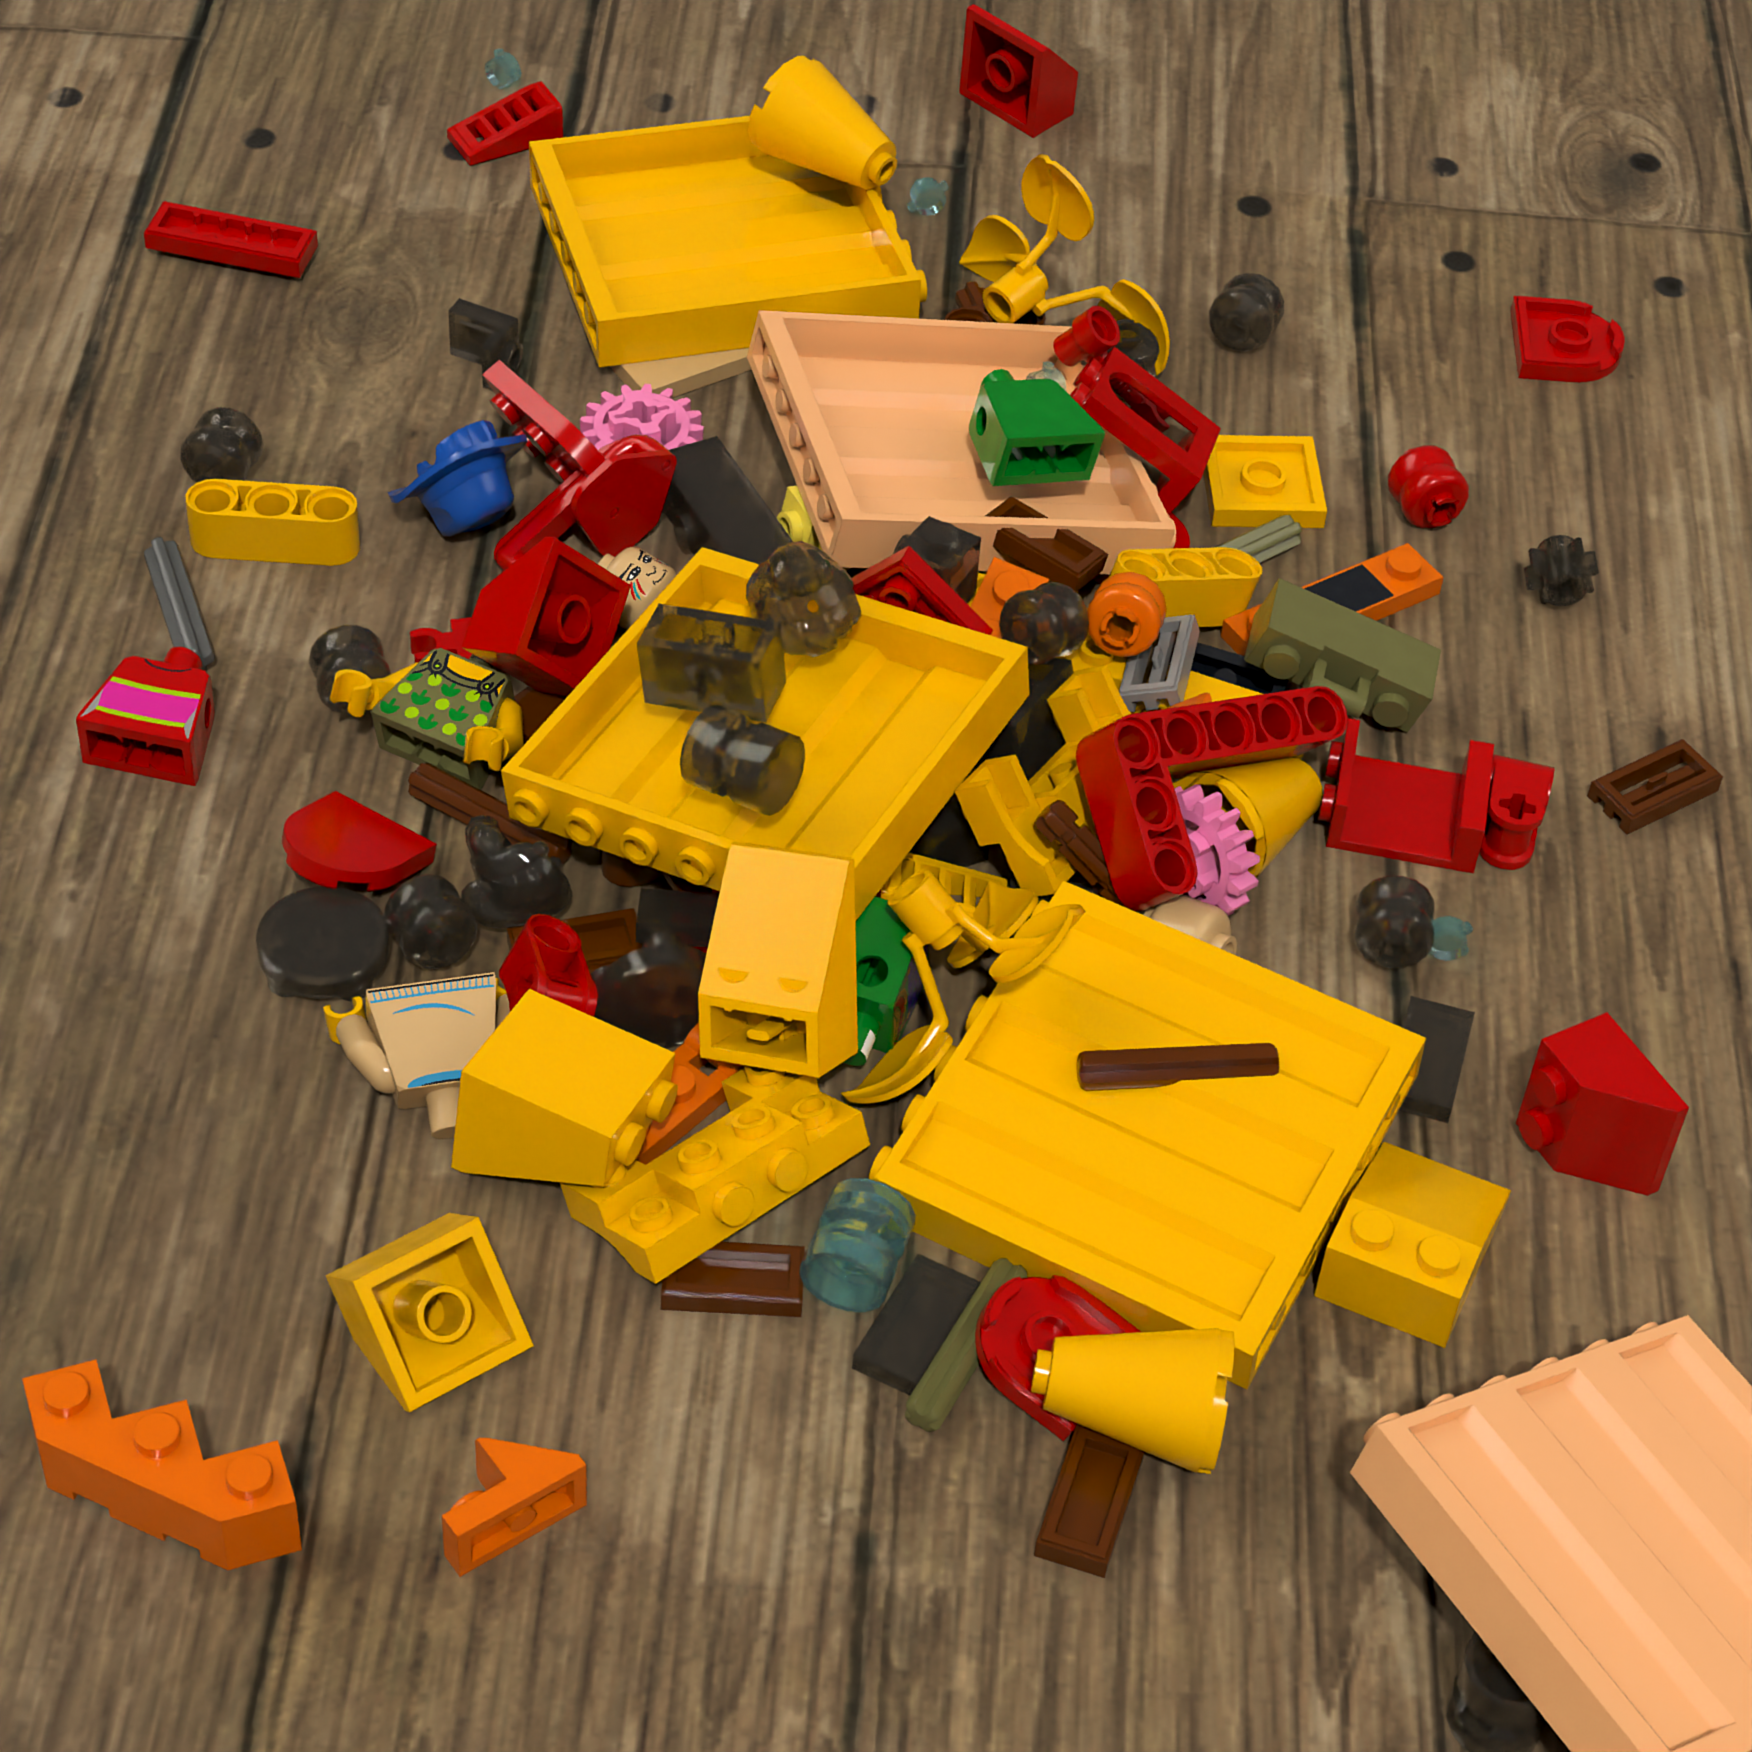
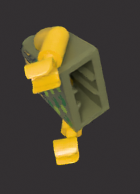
(440, 713)

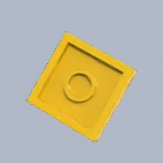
(1264, 478)

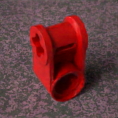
(1515, 811)
(551, 962)

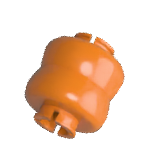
(1126, 614)

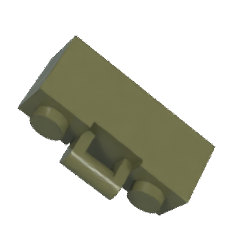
(1334, 647)

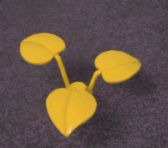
(1004, 256)
(938, 921)

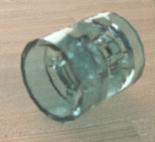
(857, 1245)

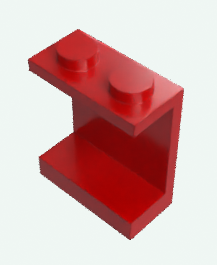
(1407, 808)

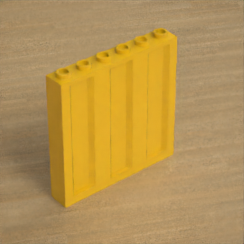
(695, 230)
(882, 722)
(1164, 1198)

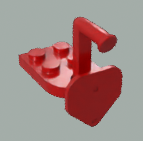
(608, 491)

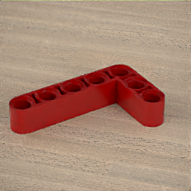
(1131, 767)

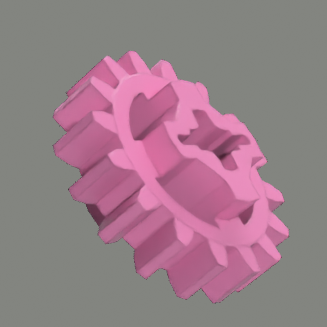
(642, 414)
(1217, 850)

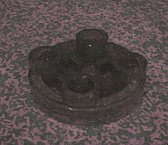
(322, 944)
(652, 990)

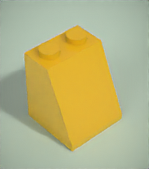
(559, 1096)

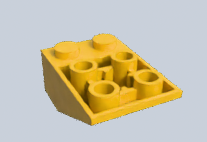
(781, 962)

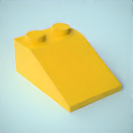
(1410, 1243)

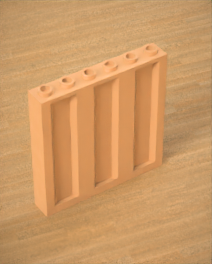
(883, 440)
(1594, 1534)

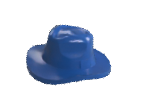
(468, 480)

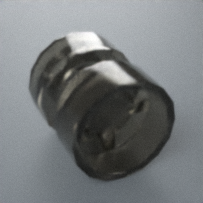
(742, 759)
(1488, 1706)

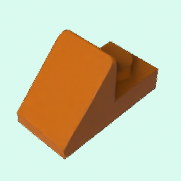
(523, 1495)

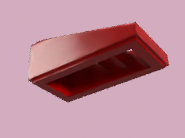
(509, 125)

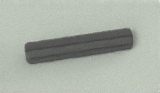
(178, 599)

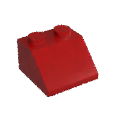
(1014, 75)
(547, 617)
(1601, 1108)

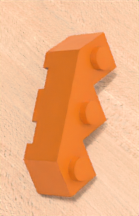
(154, 1473)

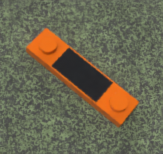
(1369, 588)

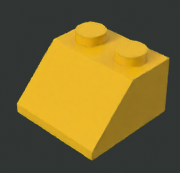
(431, 1309)

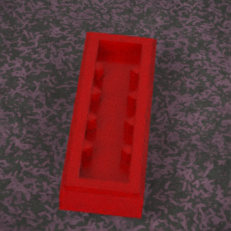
(231, 239)

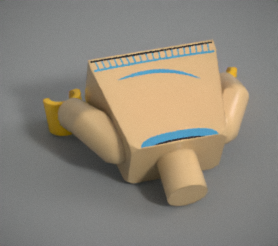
(421, 1039)

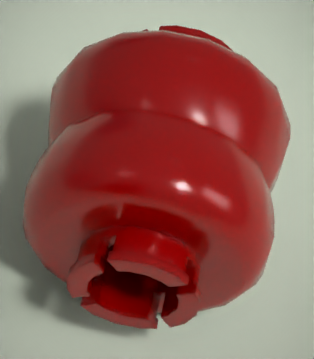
(1428, 486)

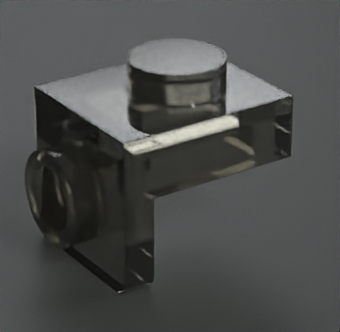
(484, 336)

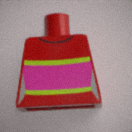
(151, 718)

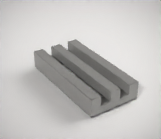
(1178, 675)

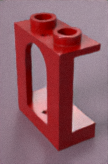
(1181, 462)

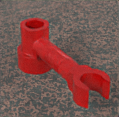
(1093, 336)

